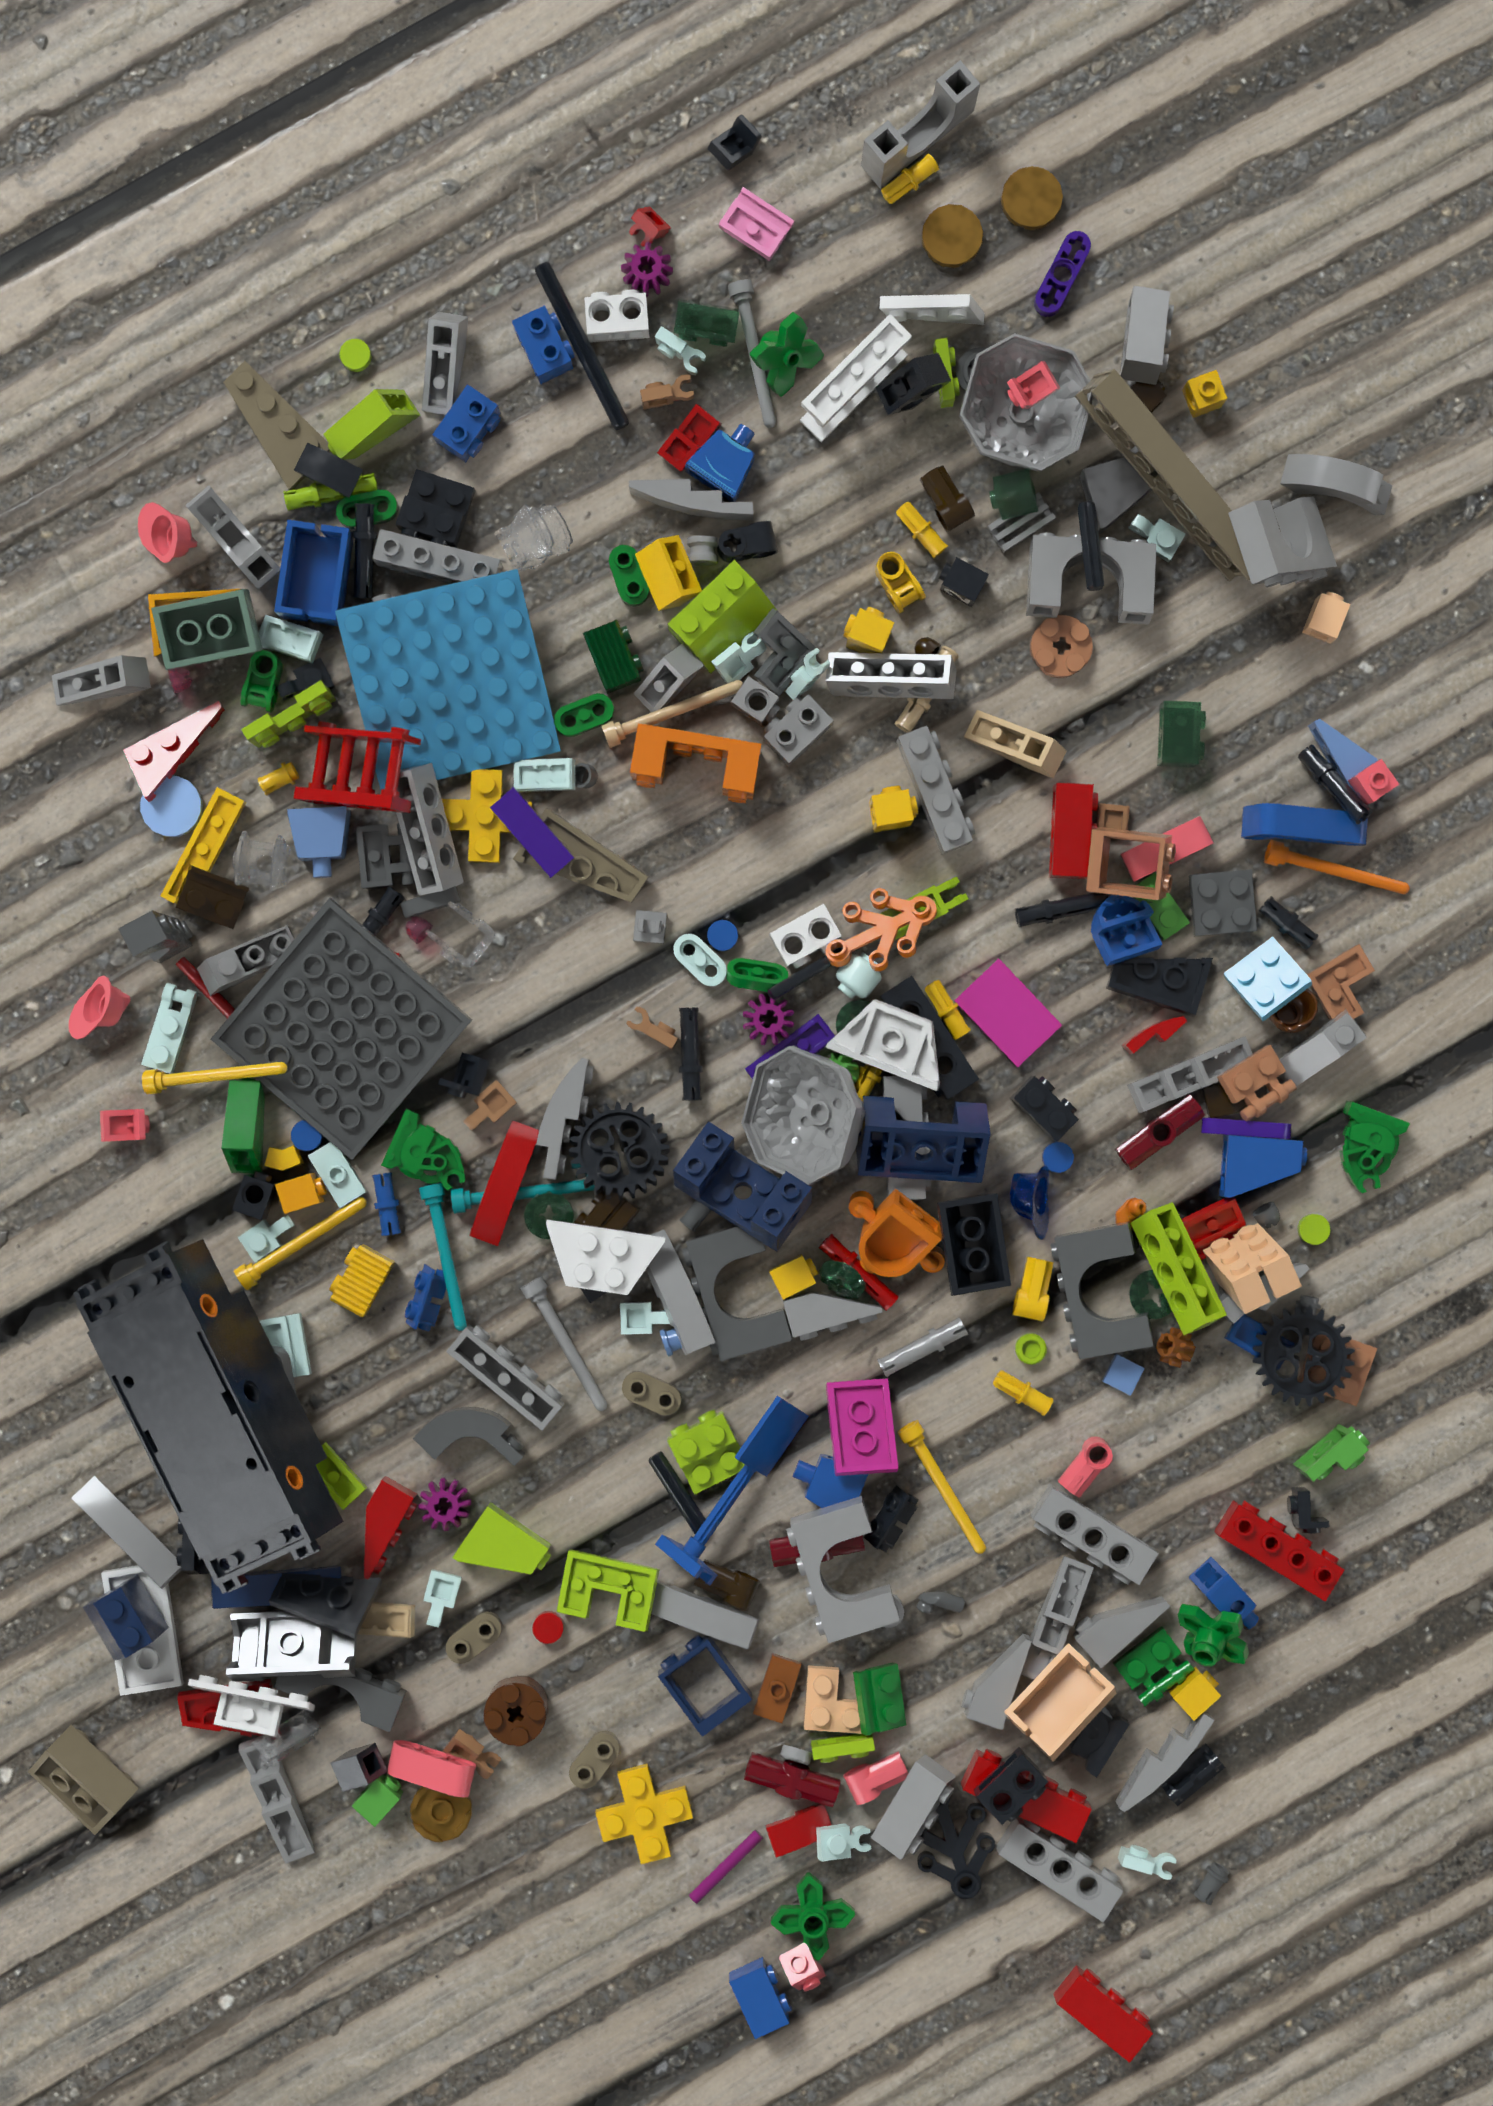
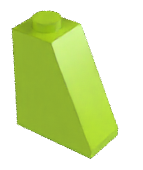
(370, 422)
(503, 1544)

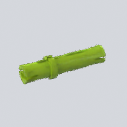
(319, 494)

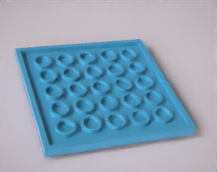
(454, 672)

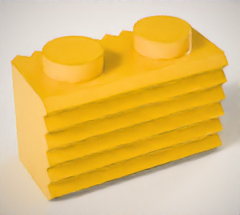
(361, 1280)

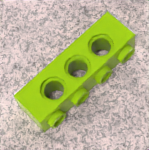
(1178, 1268)

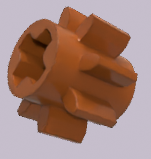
(1175, 1347)

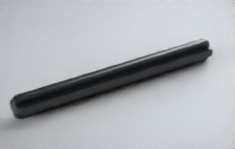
(581, 346)

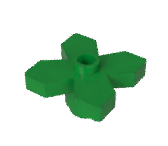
(784, 352)
(1212, 1637)
(829, 1914)

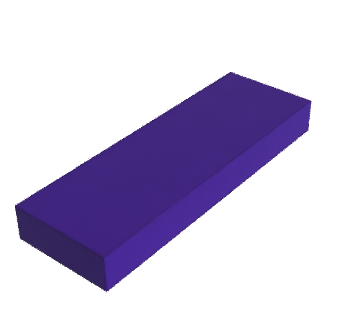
(532, 832)
(810, 1037)

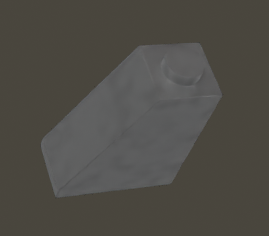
(1113, 489)

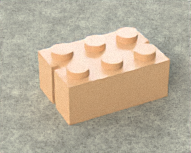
(1240, 1260)
(1060, 1702)

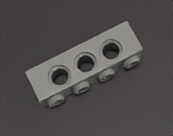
(431, 559)
(891, 675)
(427, 832)
(1138, 1554)
(1096, 1900)

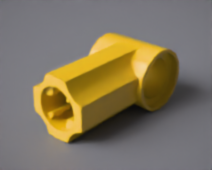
(1032, 1296)

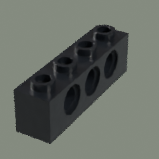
(961, 1072)

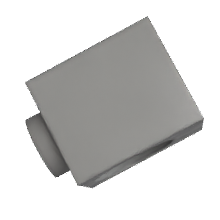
(750, 689)

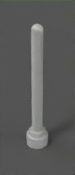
(742, 294)
(537, 1293)

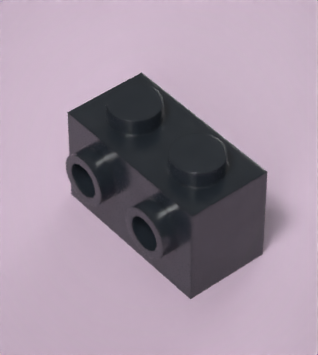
(1044, 1108)

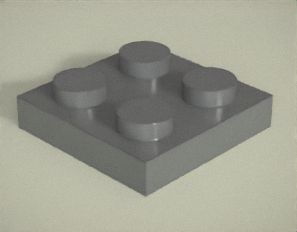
(1222, 903)

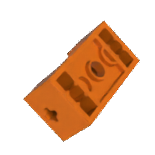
(652, 750)

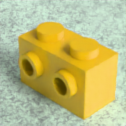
(665, 570)
(868, 631)
(892, 809)

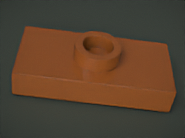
(777, 1688)

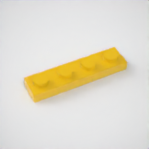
(206, 839)

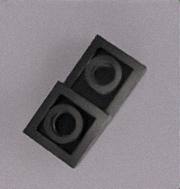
(328, 470)

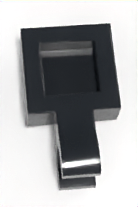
(306, 677)

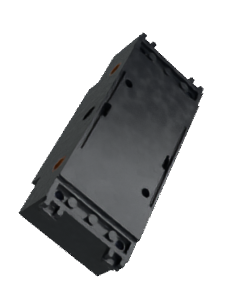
(212, 1411)

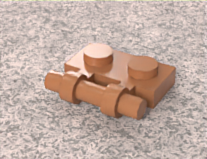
(1250, 1075)

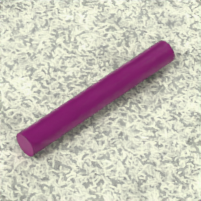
(725, 1866)

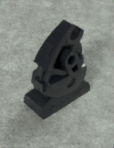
(1099, 1740)

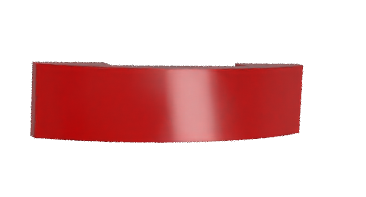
(504, 1183)

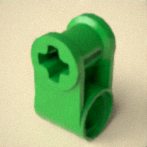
(262, 683)

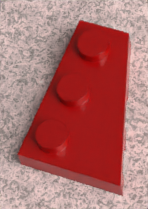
(200, 1707)

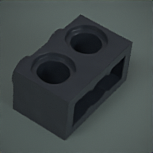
(913, 383)
(1004, 1781)

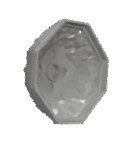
(1020, 436)
(802, 1115)

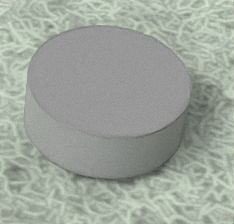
(796, 1754)

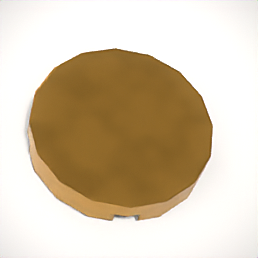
(1031, 198)
(952, 235)
(440, 1815)

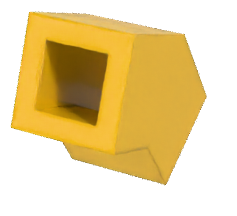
(283, 1158)

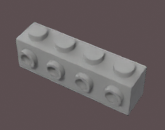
(934, 789)
(505, 1377)

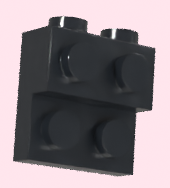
(435, 509)

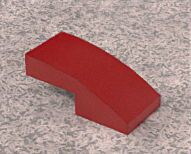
(689, 437)
(1162, 1031)
(797, 1830)

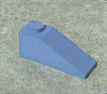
(1340, 750)

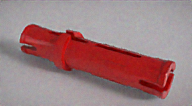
(874, 1286)

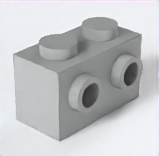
(797, 729)

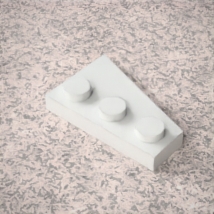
(940, 308)

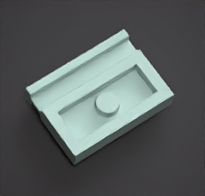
(289, 1334)

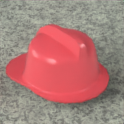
(164, 533)
(97, 1007)

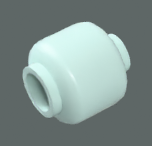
(858, 977)

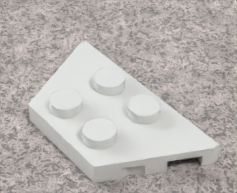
(891, 1042)
(601, 1256)

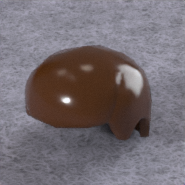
(1297, 1013)

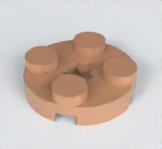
(1047, 657)

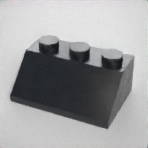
(973, 1244)

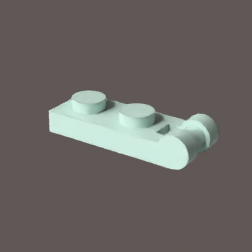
(169, 1029)

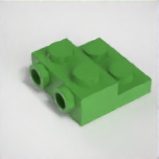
(1339, 1447)

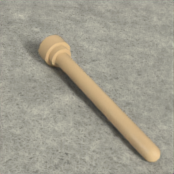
(616, 732)

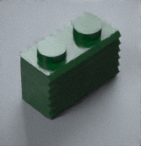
(612, 656)

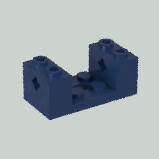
(890, 1145)
(715, 1169)

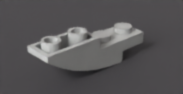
(565, 1104)

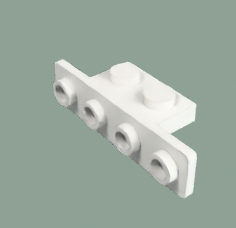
(247, 1709)

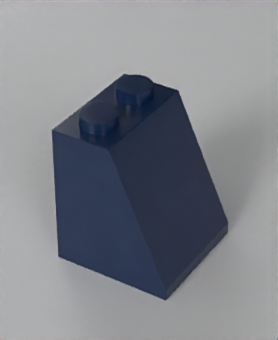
(126, 1618)

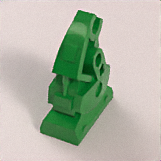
(1367, 1140)
(422, 1149)

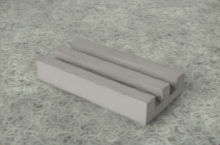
(1042, 508)

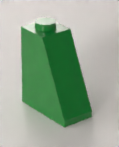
(244, 1126)

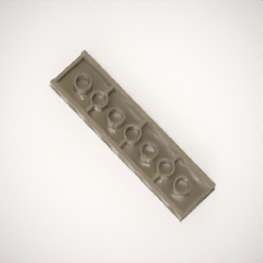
(1174, 469)

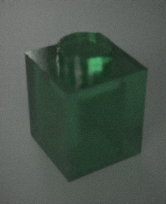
(1014, 494)

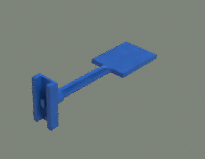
(758, 1454)

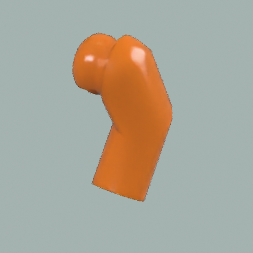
(1130, 1210)

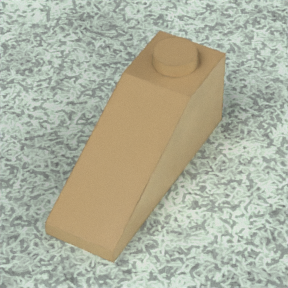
(1016, 743)

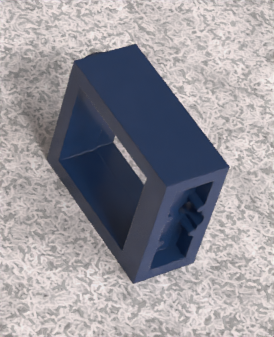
(723, 1709)

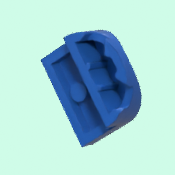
(1124, 929)

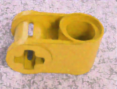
(899, 583)

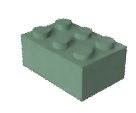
(207, 629)

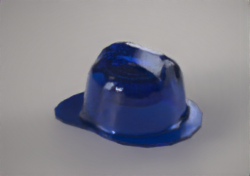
(1030, 1198)

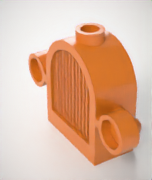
(896, 1235)

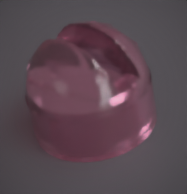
(178, 682)
(416, 928)

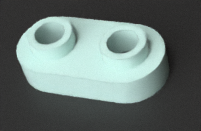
(700, 960)

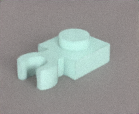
(836, 1841)

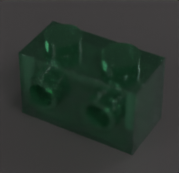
(706, 321)
(1180, 734)

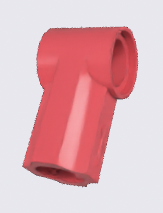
(1084, 1469)
(869, 1780)

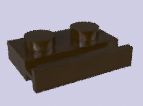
(211, 897)

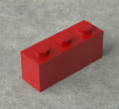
(1071, 830)
(1103, 2012)

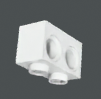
(617, 325)
(801, 929)

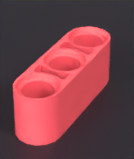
(1187, 837)
(431, 1768)

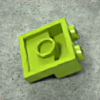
(706, 1450)

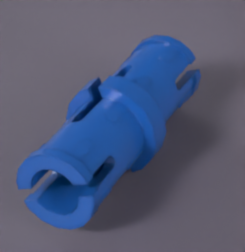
(386, 1204)

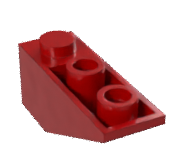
(383, 1517)

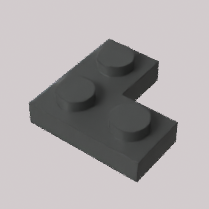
(788, 651)

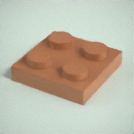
(1363, 1360)

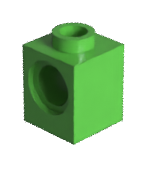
(378, 1798)

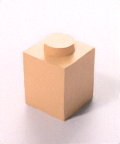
(1326, 617)

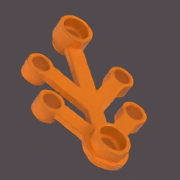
(884, 928)

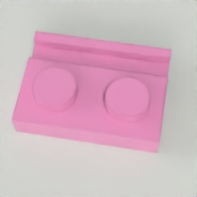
(756, 224)

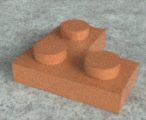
(1333, 980)

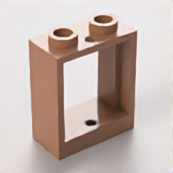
(1100, 856)

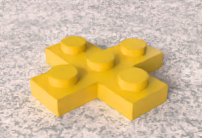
(478, 817)
(644, 1813)

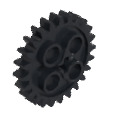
(592, 1158)
(1331, 1359)

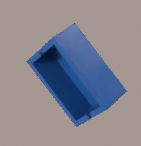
(313, 572)

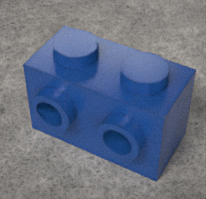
(543, 345)
(467, 424)
(759, 1997)

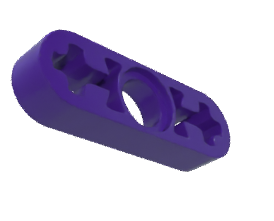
(1064, 251)
(1244, 1128)

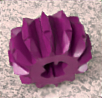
(653, 258)
(774, 1028)
(454, 1511)

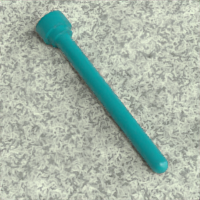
(433, 1198)
(464, 1200)

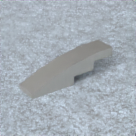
(677, 495)
(1187, 1075)
(679, 1298)
(127, 1532)
(704, 1615)
(1057, 1615)
(1156, 1768)
(278, 1805)

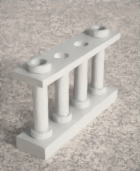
(855, 378)

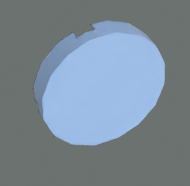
(174, 808)

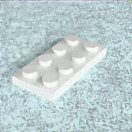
(158, 1663)

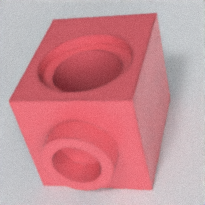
(1373, 782)

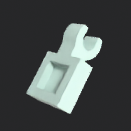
(672, 346)
(1162, 534)
(735, 660)
(806, 675)
(263, 1238)
(639, 1317)
(442, 1593)
(1139, 1860)

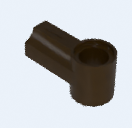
(950, 505)
(735, 1587)

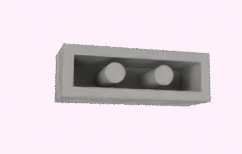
(1146, 335)
(914, 1807)

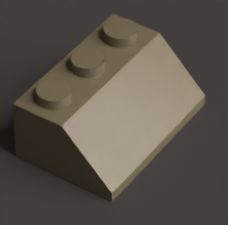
(83, 1779)

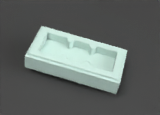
(289, 638)
(544, 775)
(337, 1174)

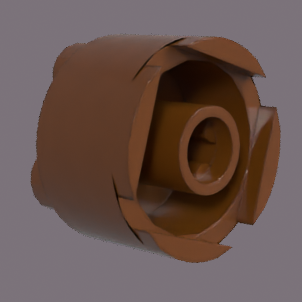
(524, 1726)

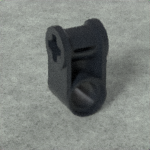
(752, 542)

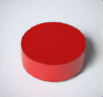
(548, 1627)

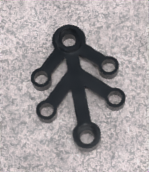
(954, 1847)

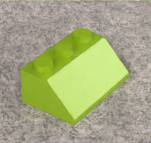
(721, 615)

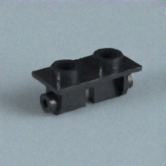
(896, 1506)
(1192, 1774)

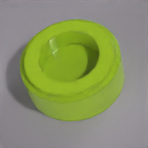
(355, 355)
(1313, 1229)
(1030, 1348)

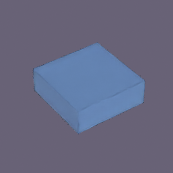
(1123, 1374)

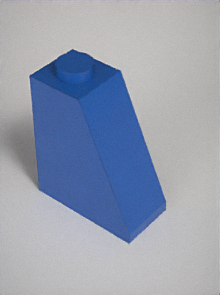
(1257, 1162)

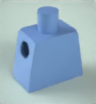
(320, 836)

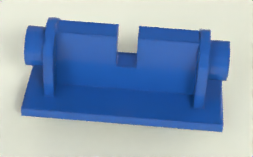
(421, 1309)

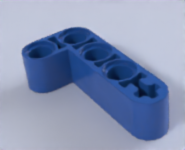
(1302, 824)

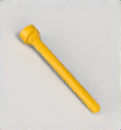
(156, 1081)
(252, 1272)
(913, 1436)

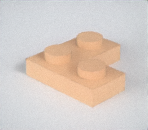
(823, 1707)

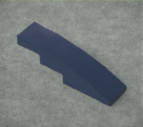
(261, 1586)

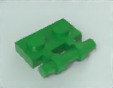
(1149, 1657)

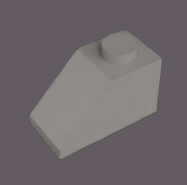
(668, 678)

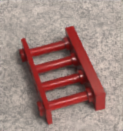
(365, 794)

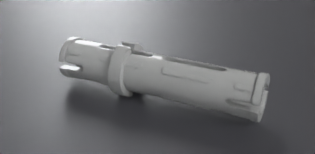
(923, 1346)

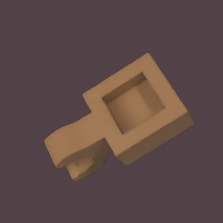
(658, 394)
(661, 1033)
(492, 1103)
(468, 1748)

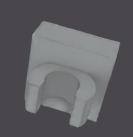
(650, 927)

